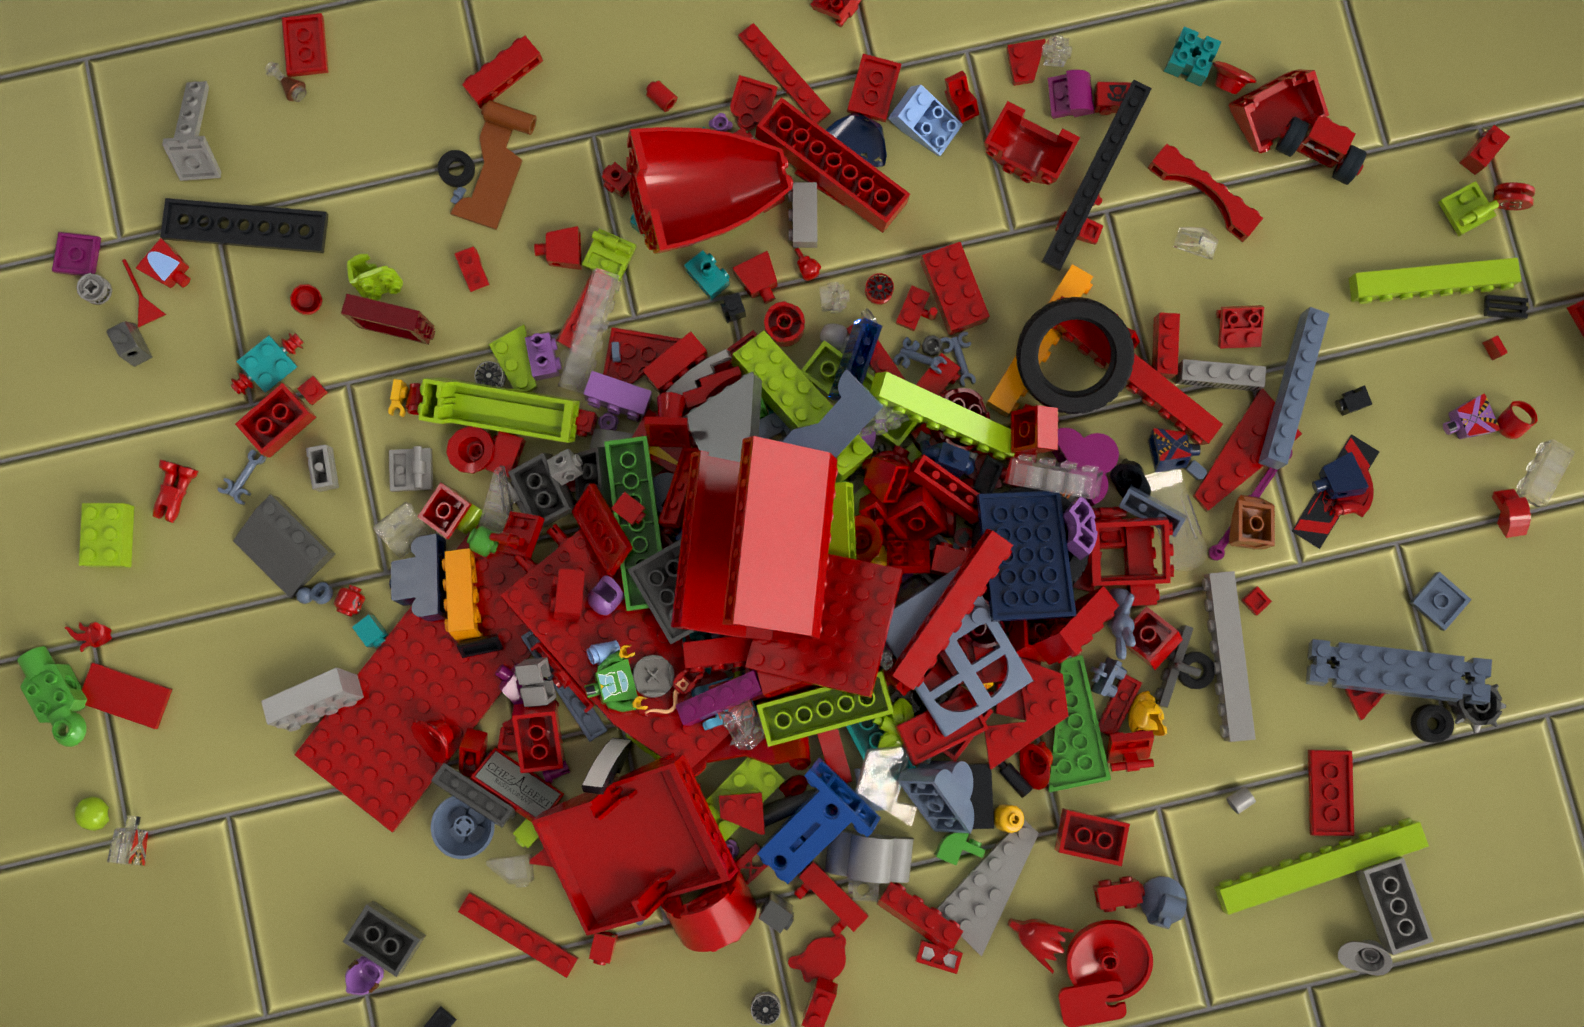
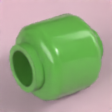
(480, 542)

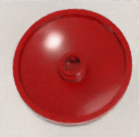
(1110, 952)

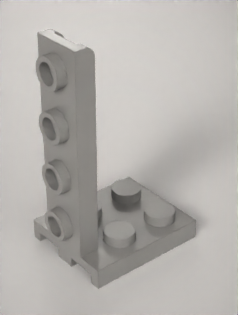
(187, 150)

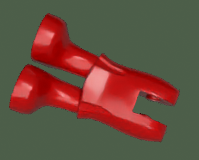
(170, 494)

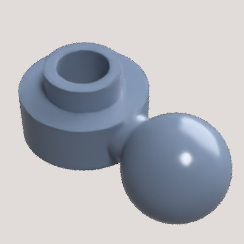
(320, 593)

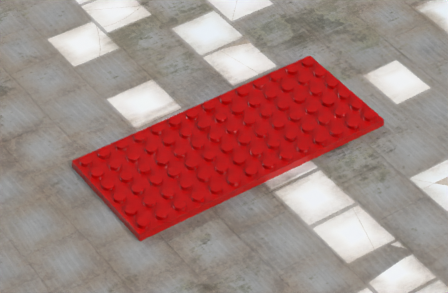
(420, 677)

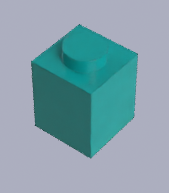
(370, 631)

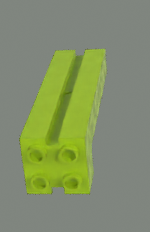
(498, 409)

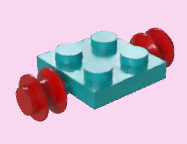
(267, 363)

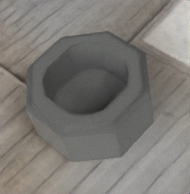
(932, 345)

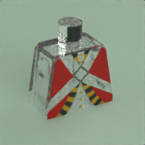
(129, 844)

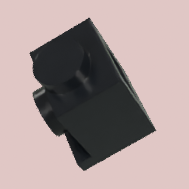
(733, 308)
(1353, 401)

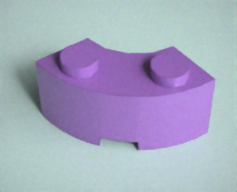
(1081, 528)

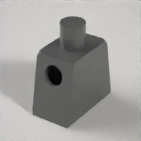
(127, 339)

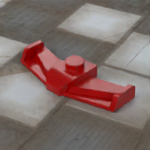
(562, 678)

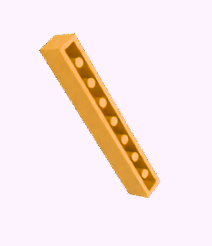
(1011, 386)

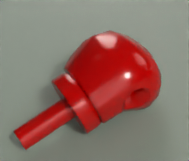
(808, 267)

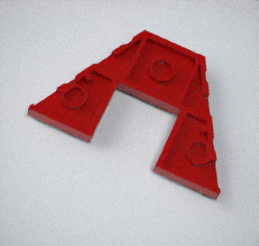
(1042, 703)

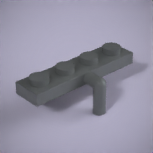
(1175, 665)

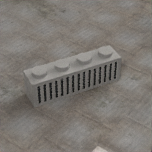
(1221, 375)

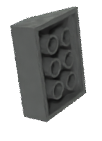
(282, 545)
(657, 584)

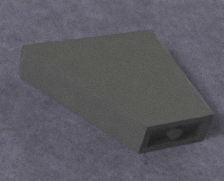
(728, 418)

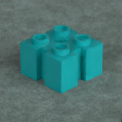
(1192, 56)

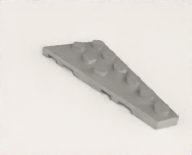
(986, 889)

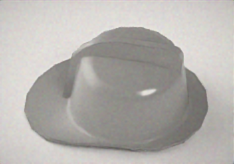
(1365, 957)

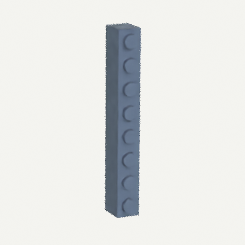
(1293, 388)

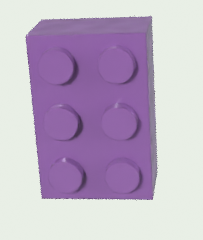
(617, 396)

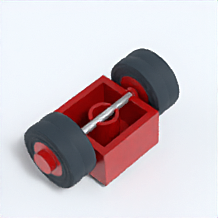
(1324, 143)

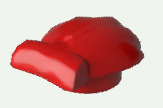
(794, 785)

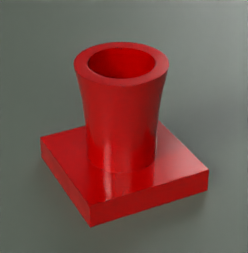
(669, 427)

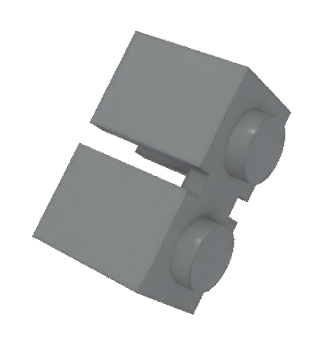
(534, 689)

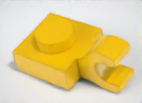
(398, 394)

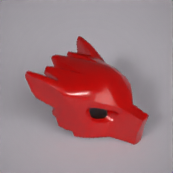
(1040, 938)

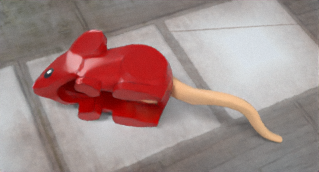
(682, 684)

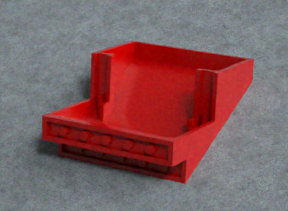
(635, 844)

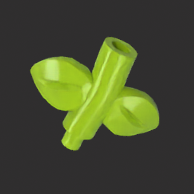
(902, 712)

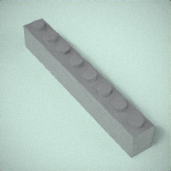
(1229, 656)

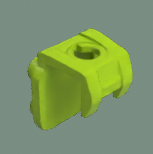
(370, 279)

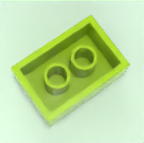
(106, 535)

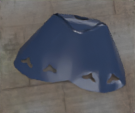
(861, 137)

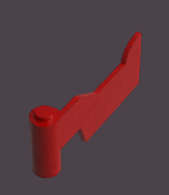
(795, 752)

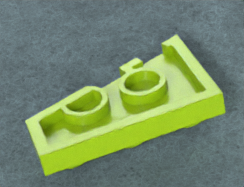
(513, 358)

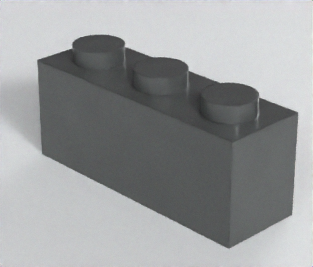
(777, 913)

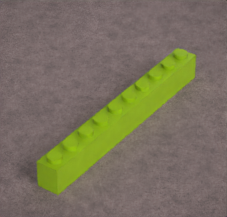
(1321, 866)

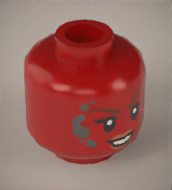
(349, 600)

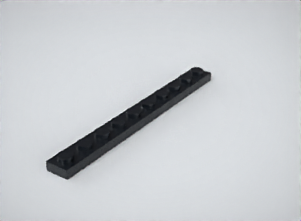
(1096, 175)

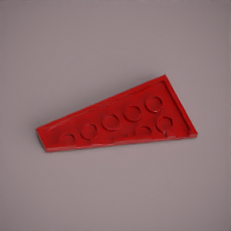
(1240, 453)

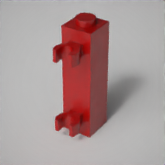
(833, 895)

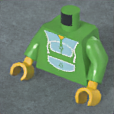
(616, 683)

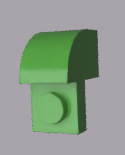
(953, 844)

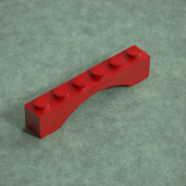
(1238, 217)

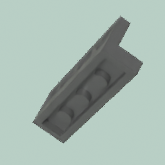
(473, 795)

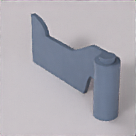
(842, 422)

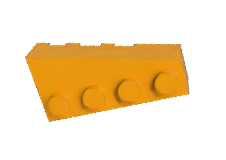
(461, 595)

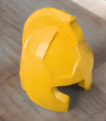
(1146, 715)

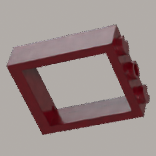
(388, 319)

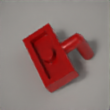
(914, 308)

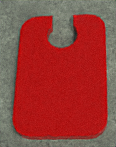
(1087, 1003)

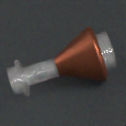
(292, 88)

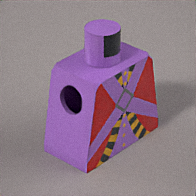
(1472, 419)

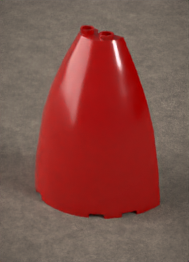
(699, 183)

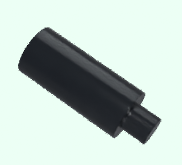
(1015, 779)

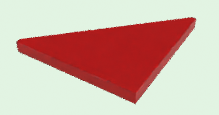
(636, 351)

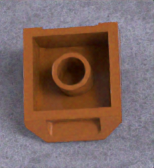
(1252, 523)

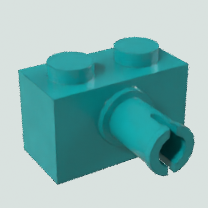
(707, 274)

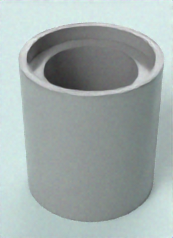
(1241, 800)

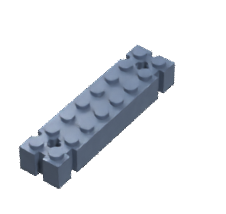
(1399, 672)

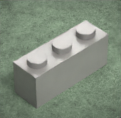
(803, 215)

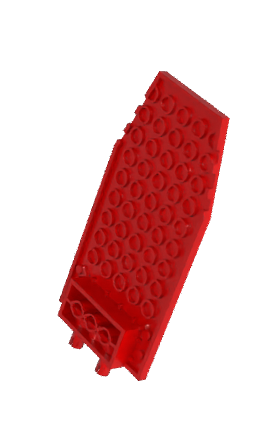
(570, 640)

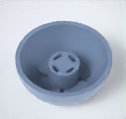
(450, 829)

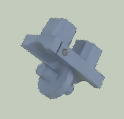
(1105, 676)

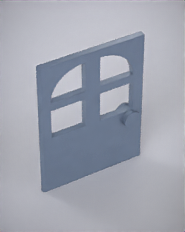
(906, 621)

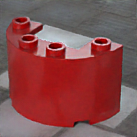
(1028, 148)
(714, 917)

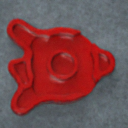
(821, 958)

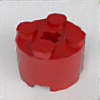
(789, 314)

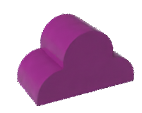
(1093, 449)

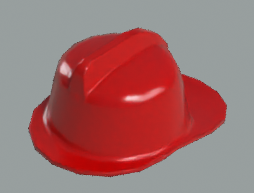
(1036, 764)

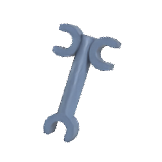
(956, 344)
(910, 352)
(234, 489)

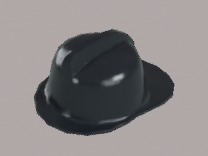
(1129, 474)

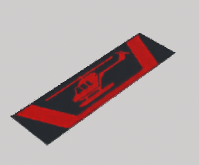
(1318, 516)

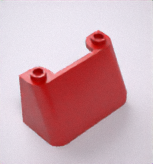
(1272, 106)

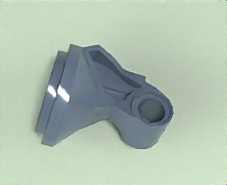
(1163, 901)

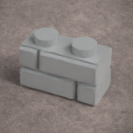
(322, 468)

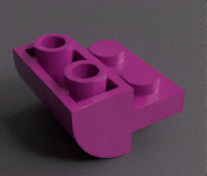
(1071, 94)

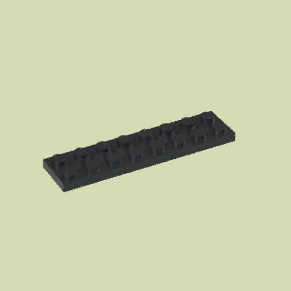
(236, 214)

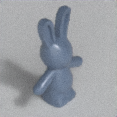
(1122, 624)

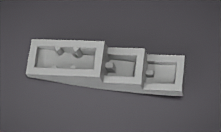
(705, 368)

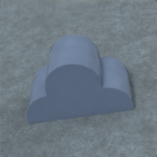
(941, 794)

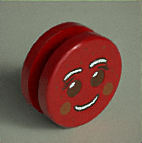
(1514, 196)

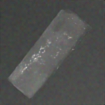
(497, 503)

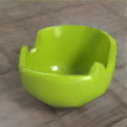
(91, 813)

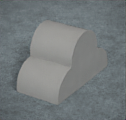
(870, 859)

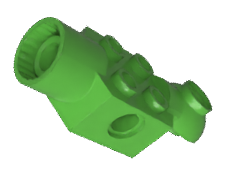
(54, 695)

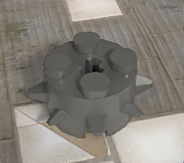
(1476, 714)

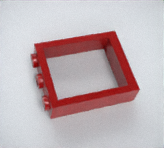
(1166, 551)

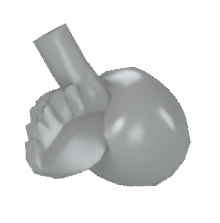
(835, 335)

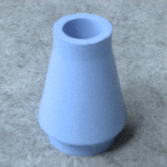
(599, 652)

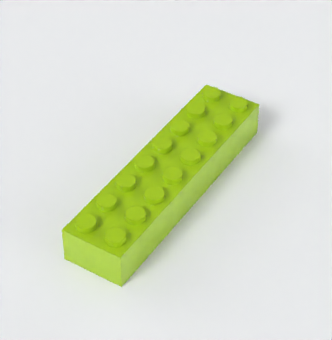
(794, 396)

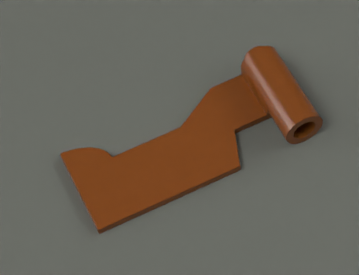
(499, 165)

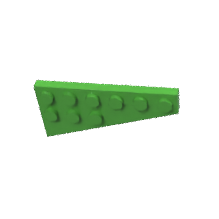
(1077, 740)

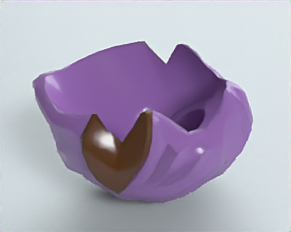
(363, 976)

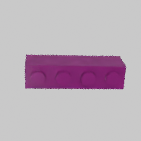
(719, 698)

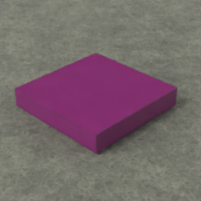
(76, 254)

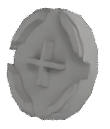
(653, 676)

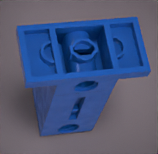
(816, 823)

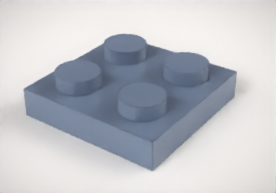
(1440, 601)

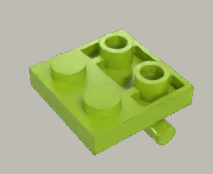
(1468, 208)
(609, 253)

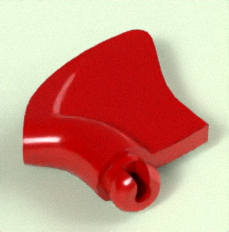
(1356, 504)

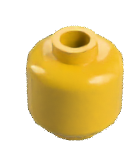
(1008, 818)

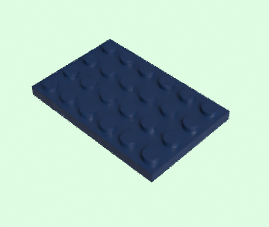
(1037, 574)

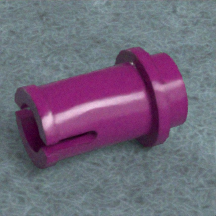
(550, 775)

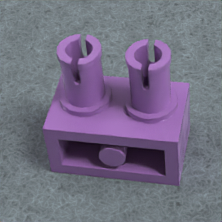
(542, 356)

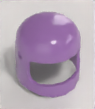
(604, 598)

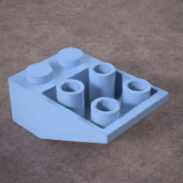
(925, 119)

